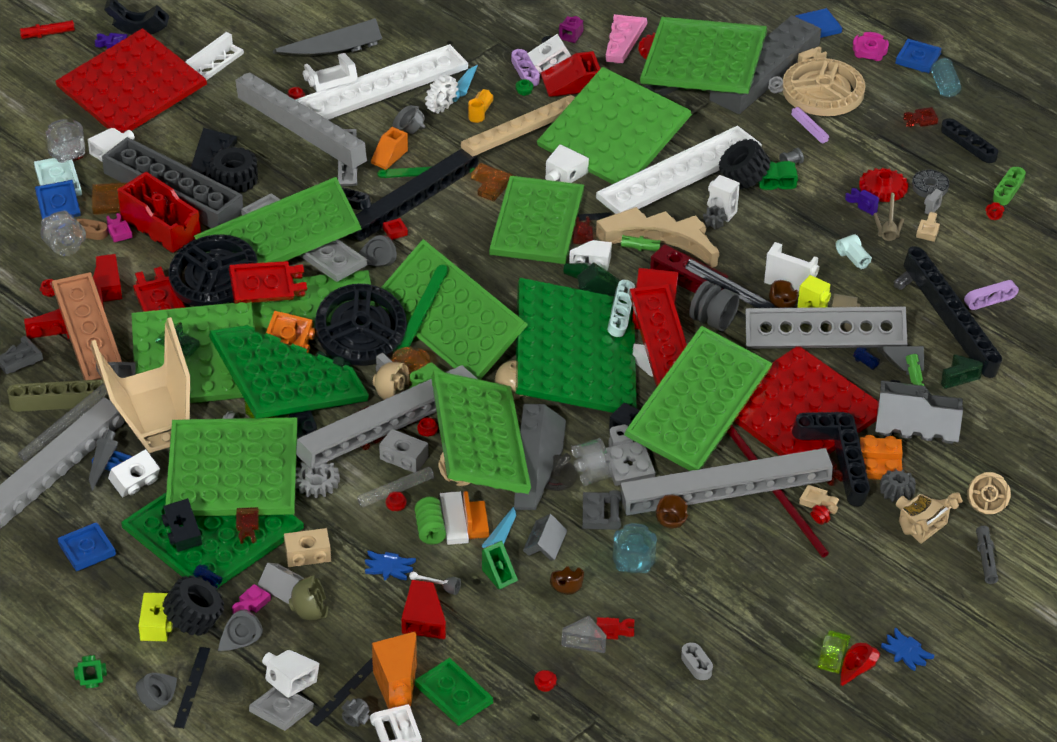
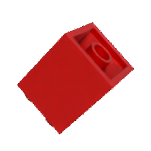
(654, 277)

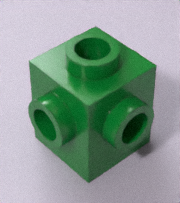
(93, 680)

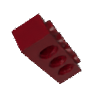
(673, 260)

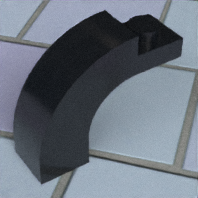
(131, 22)

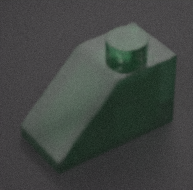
(597, 280)

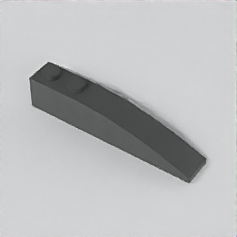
(336, 41)
(541, 438)

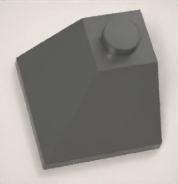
(897, 355)

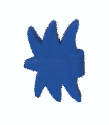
(388, 565)
(906, 649)

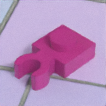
(118, 229)
(252, 599)

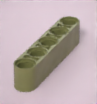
(50, 395)

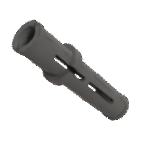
(983, 536)

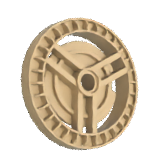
(823, 86)

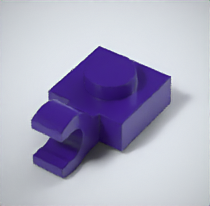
(865, 200)

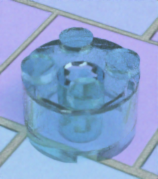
(634, 548)

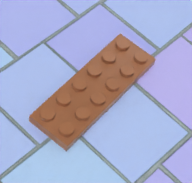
(85, 322)

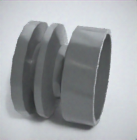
(714, 306)

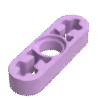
(525, 62)
(979, 298)

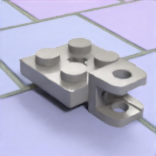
(623, 449)

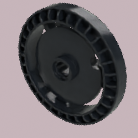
(208, 272)
(360, 342)

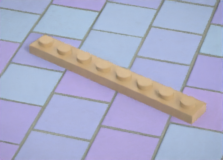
(515, 127)

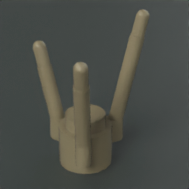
(889, 230)

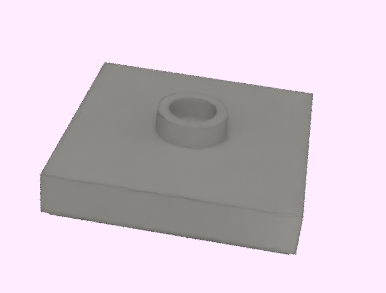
(279, 709)

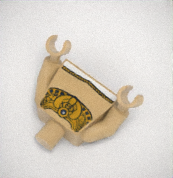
(925, 515)

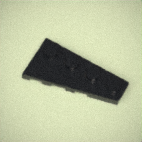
(210, 143)

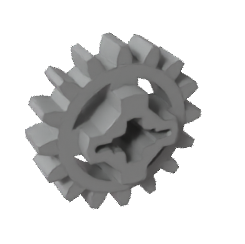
(316, 479)

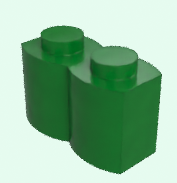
(780, 175)

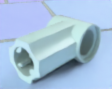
(851, 247)

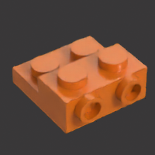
(292, 329)
(881, 455)

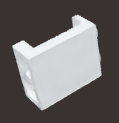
(331, 76)
(788, 268)

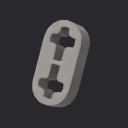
(693, 663)

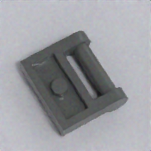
(594, 510)

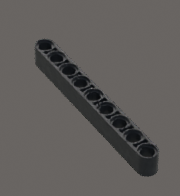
(414, 192)
(952, 311)

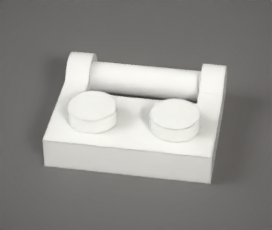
(402, 724)

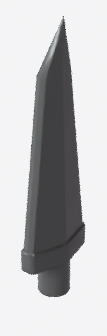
(103, 453)

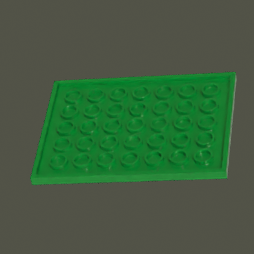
(568, 350)

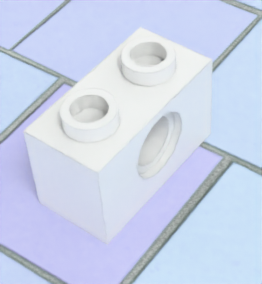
(549, 53)
(724, 194)
(140, 464)

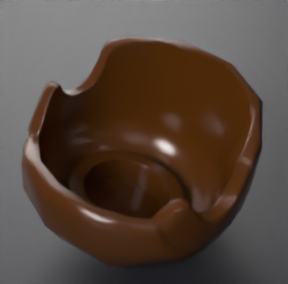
(782, 294)
(671, 511)
(567, 581)

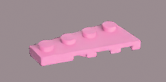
(624, 36)

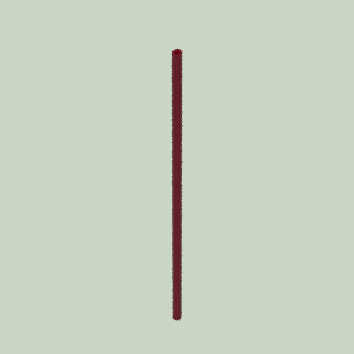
(781, 497)

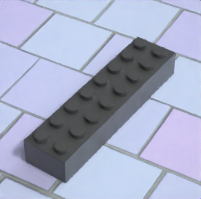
(776, 57)
(213, 200)

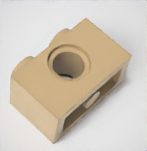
(307, 547)

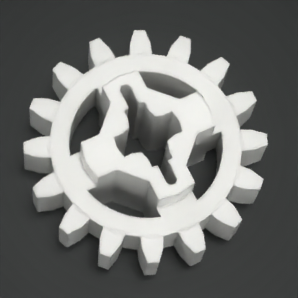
(441, 93)

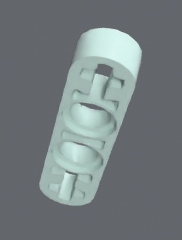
(622, 308)

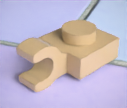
(812, 53)
(928, 229)
(817, 496)

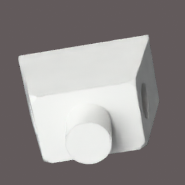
(106, 140)
(566, 165)
(290, 672)

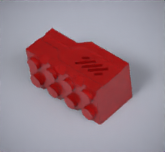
(158, 212)

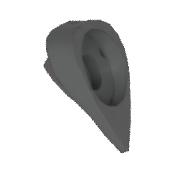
(379, 251)
(240, 631)
(156, 690)

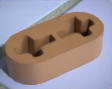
(94, 229)

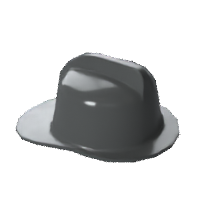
(409, 119)

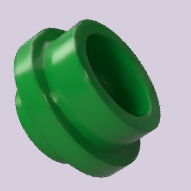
(524, 87)

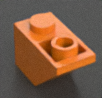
(390, 148)

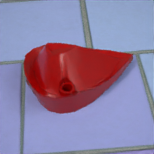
(858, 660)

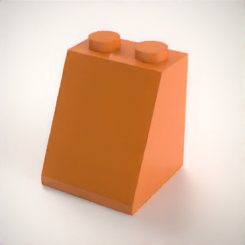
(396, 668)

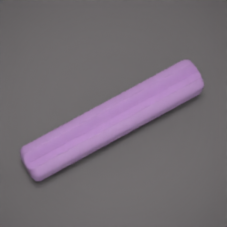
(810, 125)

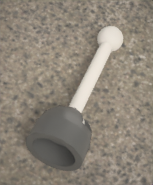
(450, 584)

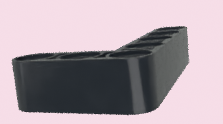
(841, 429)

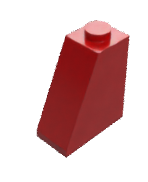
(423, 611)

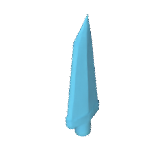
(464, 83)
(502, 530)

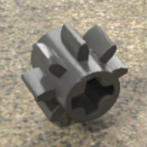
(715, 217)
(355, 712)

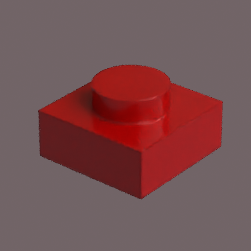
(395, 228)

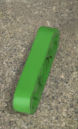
(1008, 179)

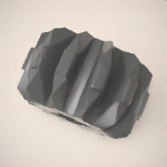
(897, 484)

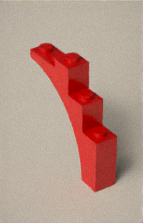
(107, 285)

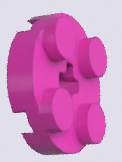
(876, 51)

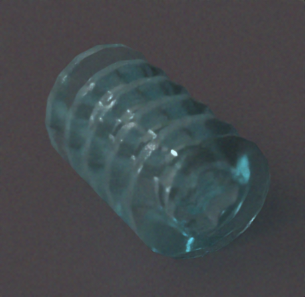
(946, 77)

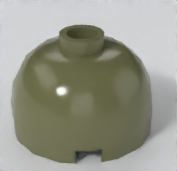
(308, 599)

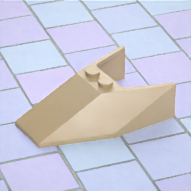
(152, 397)

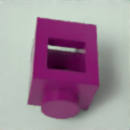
(572, 24)

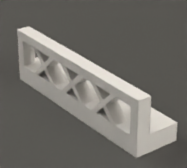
(208, 55)

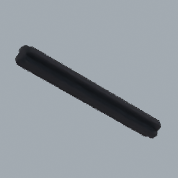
(713, 277)

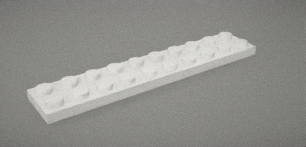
(385, 82)
(670, 173)

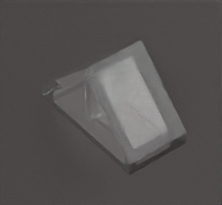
(584, 635)

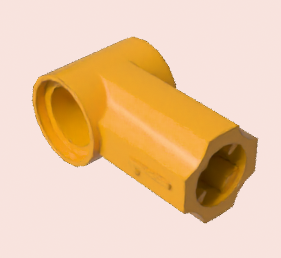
(479, 105)

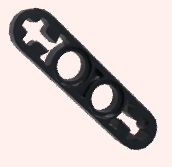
(985, 152)

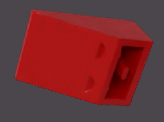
(570, 74)

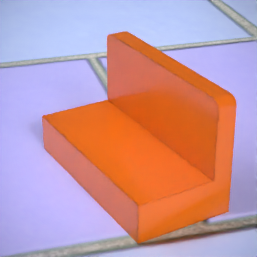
(475, 518)

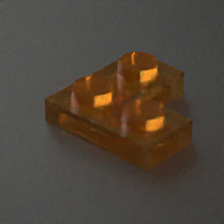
(493, 181)

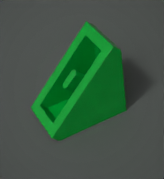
(498, 565)

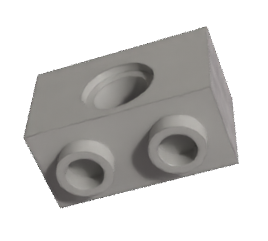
(403, 451)

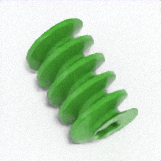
(430, 520)

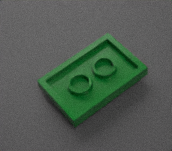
(454, 691)

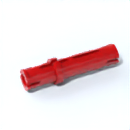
(48, 29)

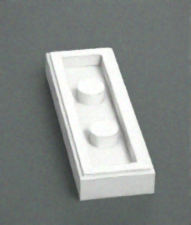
(454, 518)

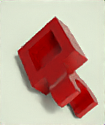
(613, 628)

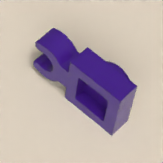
(109, 41)

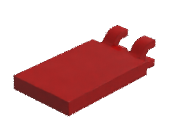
(266, 282)
(156, 293)

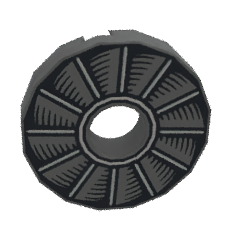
(923, 178)

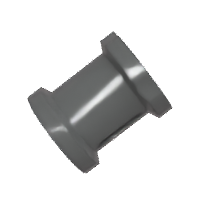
(794, 156)

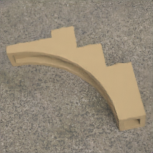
(685, 234)

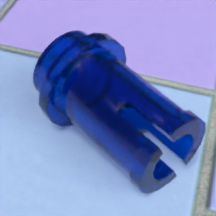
(866, 358)
(207, 575)

